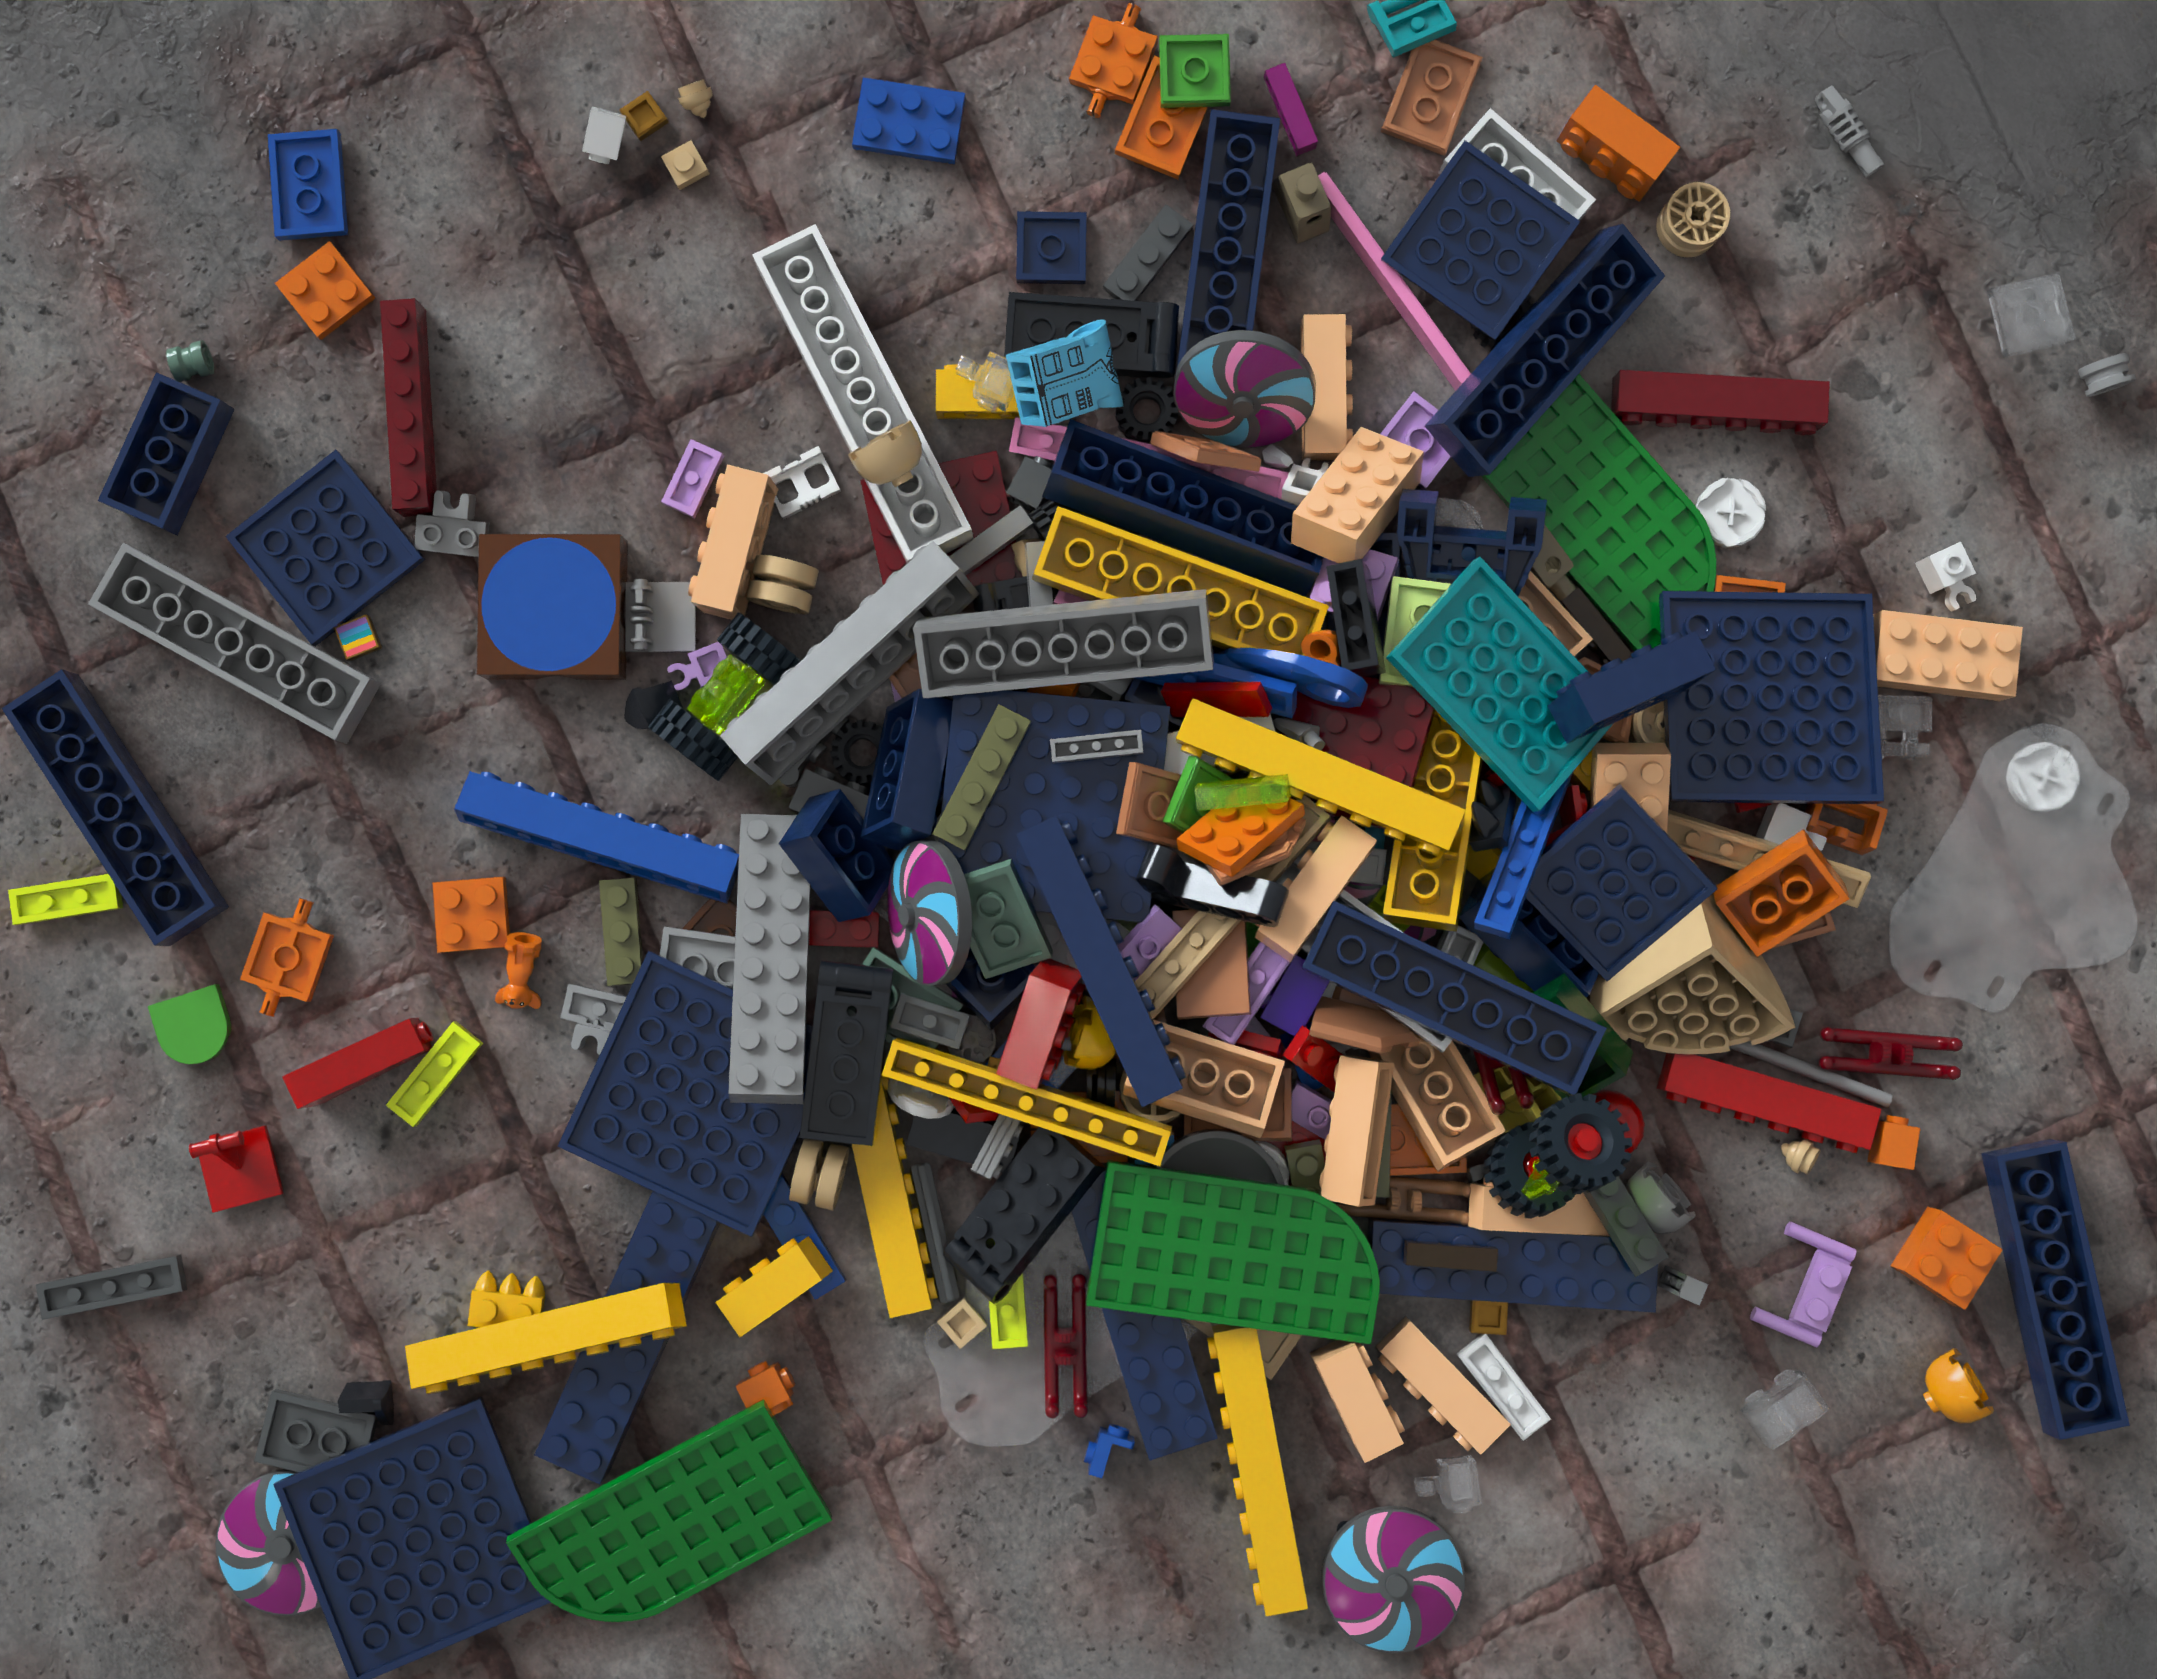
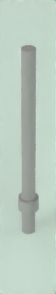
(1815, 1073)

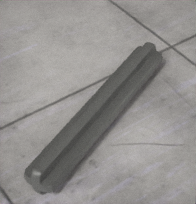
(934, 1232)

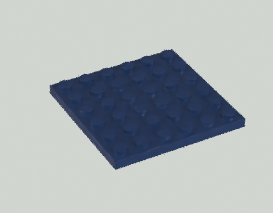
(1788, 701)
(1076, 791)
(664, 1107)
(412, 1540)

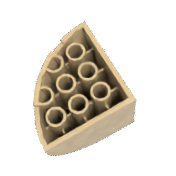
(1695, 990)

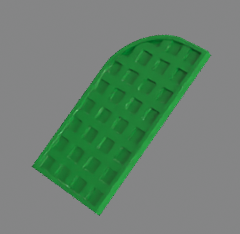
(1610, 512)
(1231, 1254)
(674, 1523)

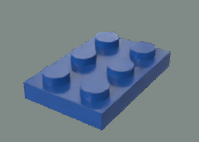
(908, 120)
(307, 184)

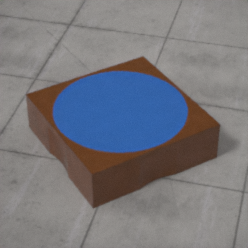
(551, 606)

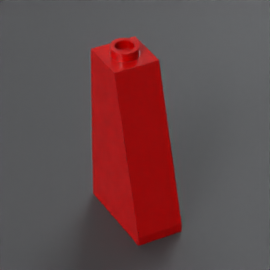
(358, 1063)

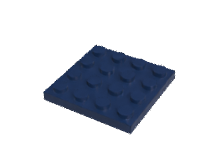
(1480, 240)
(325, 548)
(1616, 883)

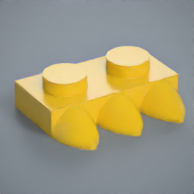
(508, 1303)

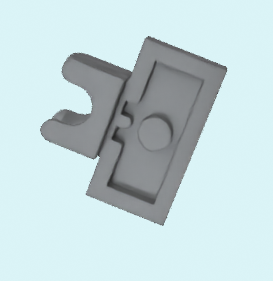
(450, 528)
(594, 1013)

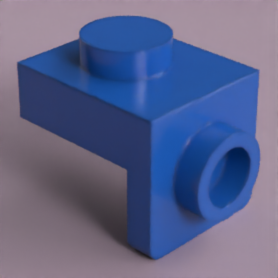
(1098, 1452)

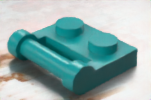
(1412, 26)

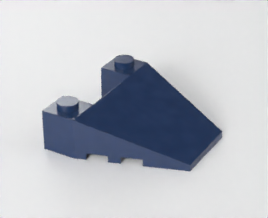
(1445, 552)

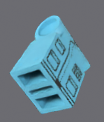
(1065, 376)

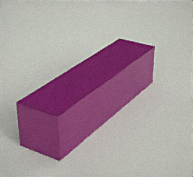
(1290, 109)

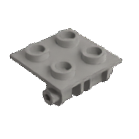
(659, 617)

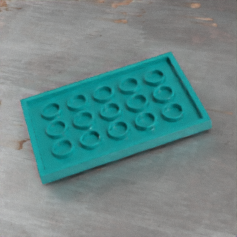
(1491, 676)

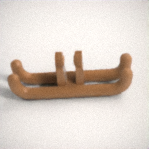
(1406, 1202)

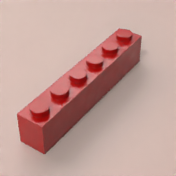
(1770, 1099)

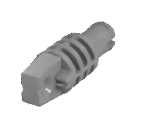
(1848, 130)

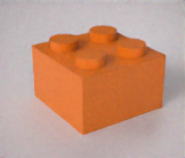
(1946, 1257)

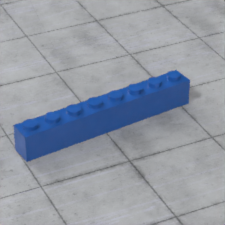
(598, 836)

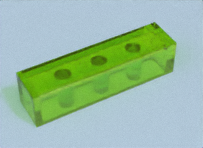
(1242, 792)

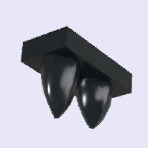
(1491, 816)

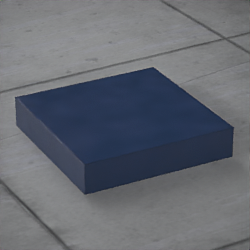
(1051, 247)

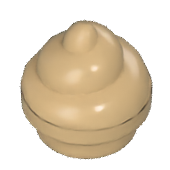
(696, 97)
(1800, 1155)

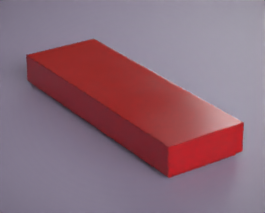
(1236, 698)

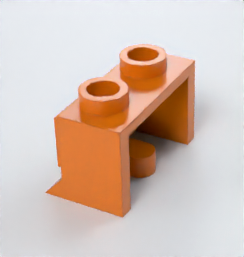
(1839, 836)

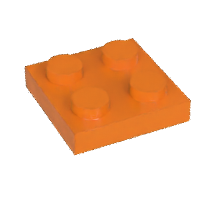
(325, 290)
(471, 914)

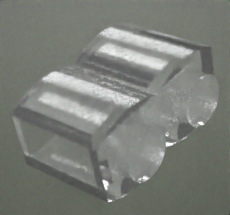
(1784, 1408)

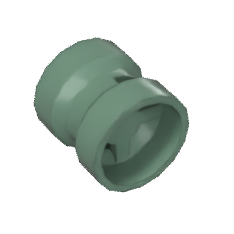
(190, 361)

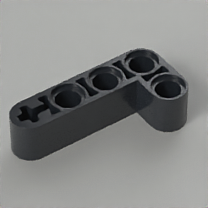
(1195, 888)

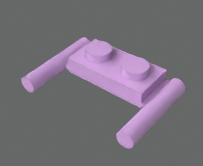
(1819, 1289)

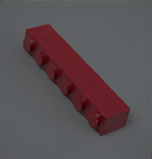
(1720, 401)
(408, 406)

